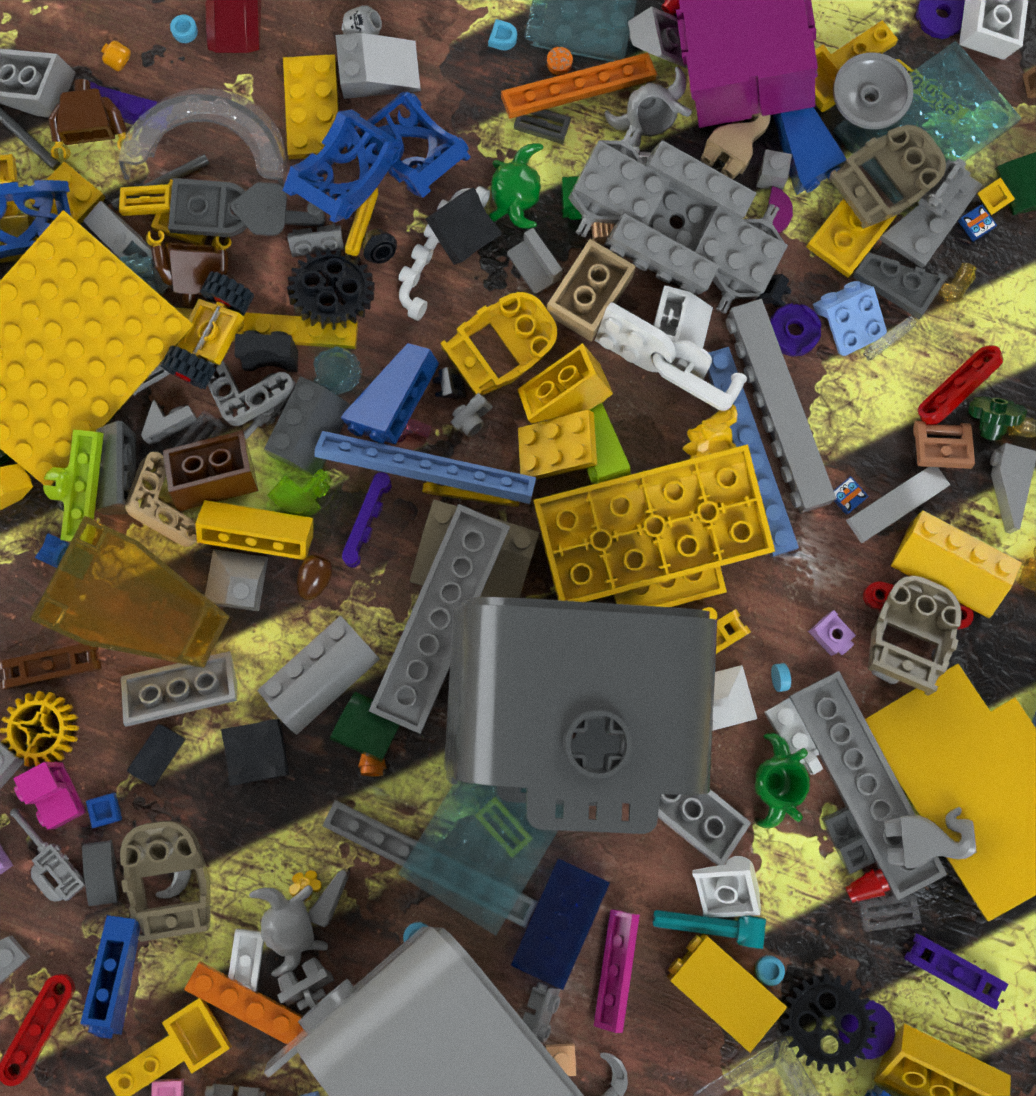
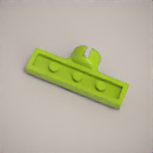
(78, 482)

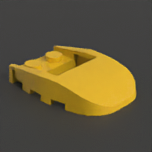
(521, 325)

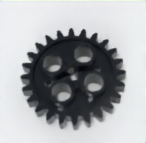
(350, 278)
(811, 1042)

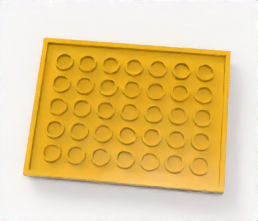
(73, 343)

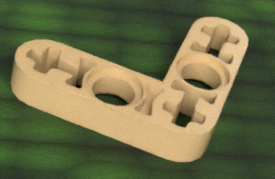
(151, 507)

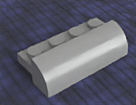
(318, 675)

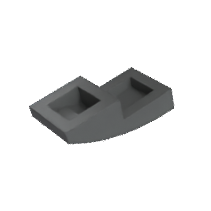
(847, 840)
(99, 873)

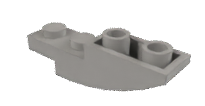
(120, 237)

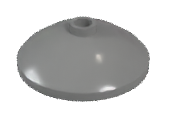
(879, 79)

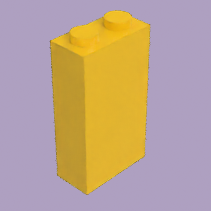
(725, 991)

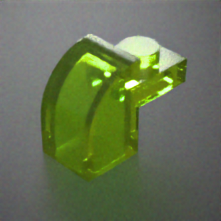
(300, 501)

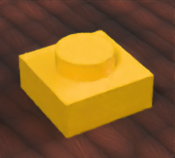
(995, 196)

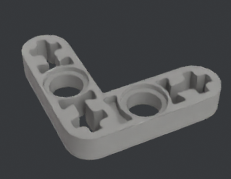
(236, 399)

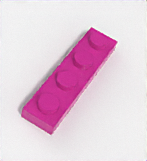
(616, 971)

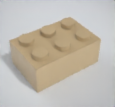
(589, 288)

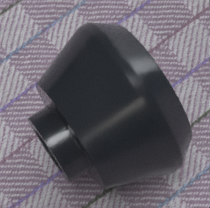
(379, 246)

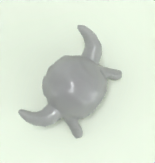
(652, 108)
(287, 927)

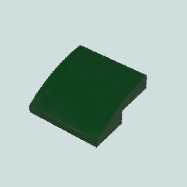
(1020, 179)
(363, 729)

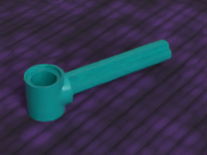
(747, 929)

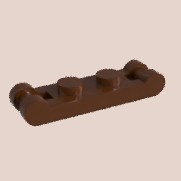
(48, 665)

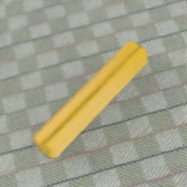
(360, 225)

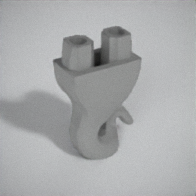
(926, 840)

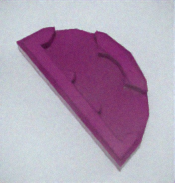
(785, 213)

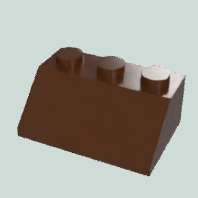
(209, 470)

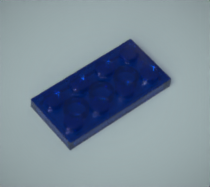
(560, 923)

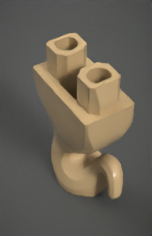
(734, 144)

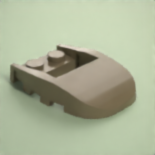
(908, 160)
(924, 612)
(159, 850)

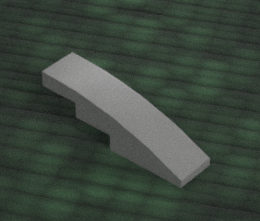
(897, 503)

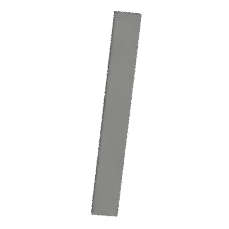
(397, 847)

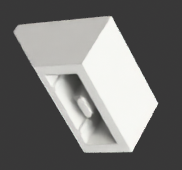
(683, 316)

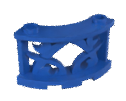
(439, 158)
(307, 175)
(43, 193)

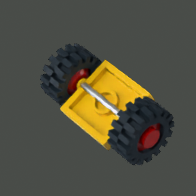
(212, 330)

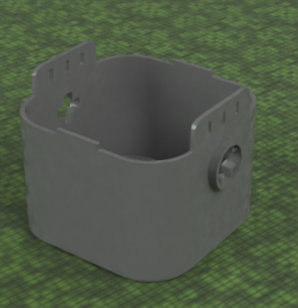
(615, 674)

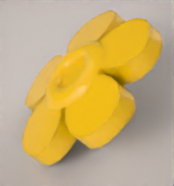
(301, 882)

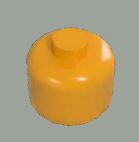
(115, 55)

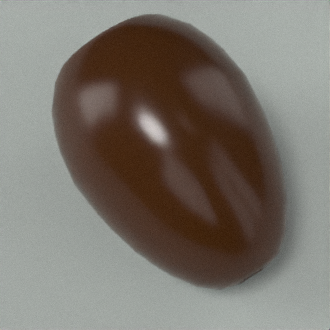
(313, 576)

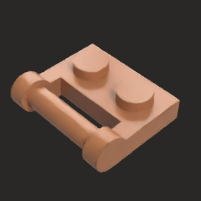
(944, 451)

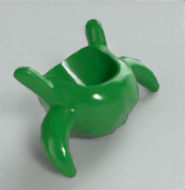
(516, 187)
(782, 782)

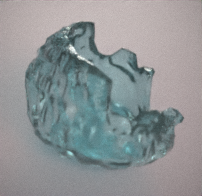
(337, 370)

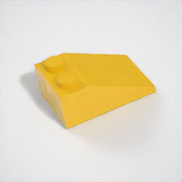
(565, 387)

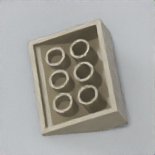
(510, 566)

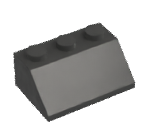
(301, 424)
(116, 468)

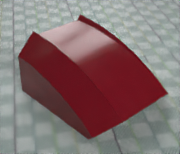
(233, 25)

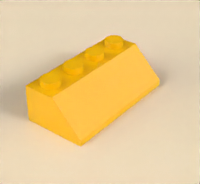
(957, 561)
(932, 1068)

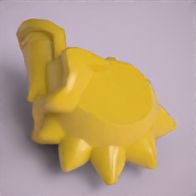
(712, 435)

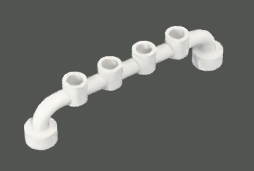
(422, 257)

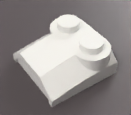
(729, 889)

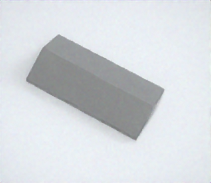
(178, 689)
(704, 822)

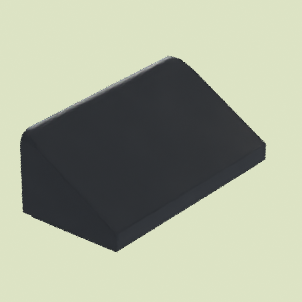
(156, 754)

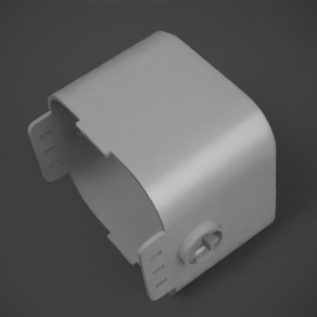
(423, 1029)

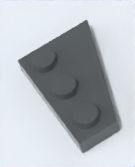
(902, 285)

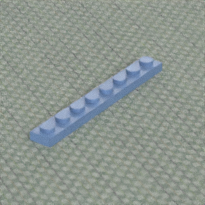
(745, 433)
(425, 467)

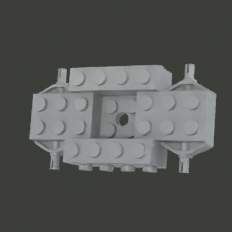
(714, 236)

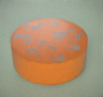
(559, 60)

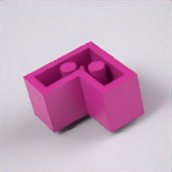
(51, 792)

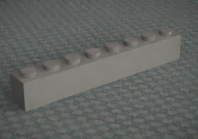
(780, 406)

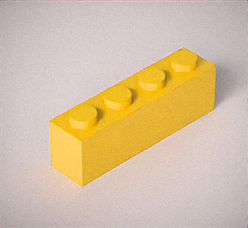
(254, 530)

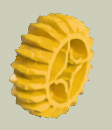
(43, 719)

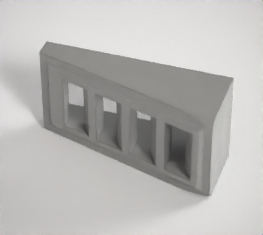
(325, 906)

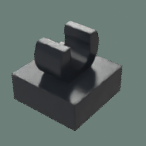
(775, 289)
(451, 384)

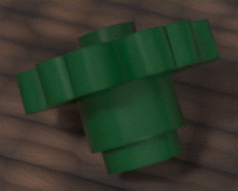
(996, 415)

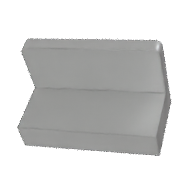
(535, 262)

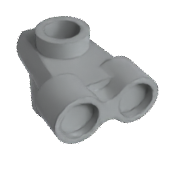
(468, 418)

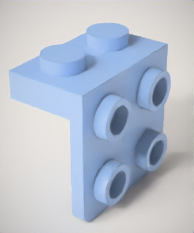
(852, 316)

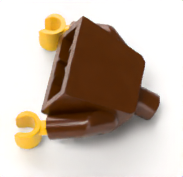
(84, 118)
(188, 265)

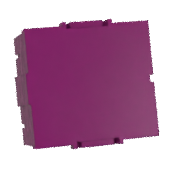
(748, 57)

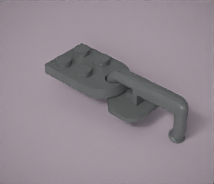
(207, 209)

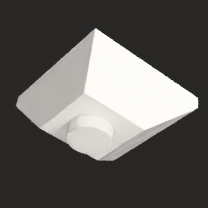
(732, 698)

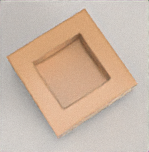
(565, 1056)

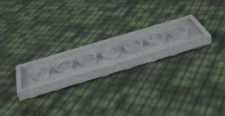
(425, 644)
(861, 776)

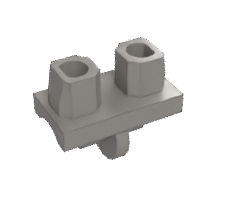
(293, 991)

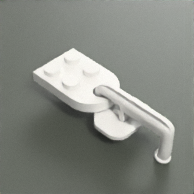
(654, 351)

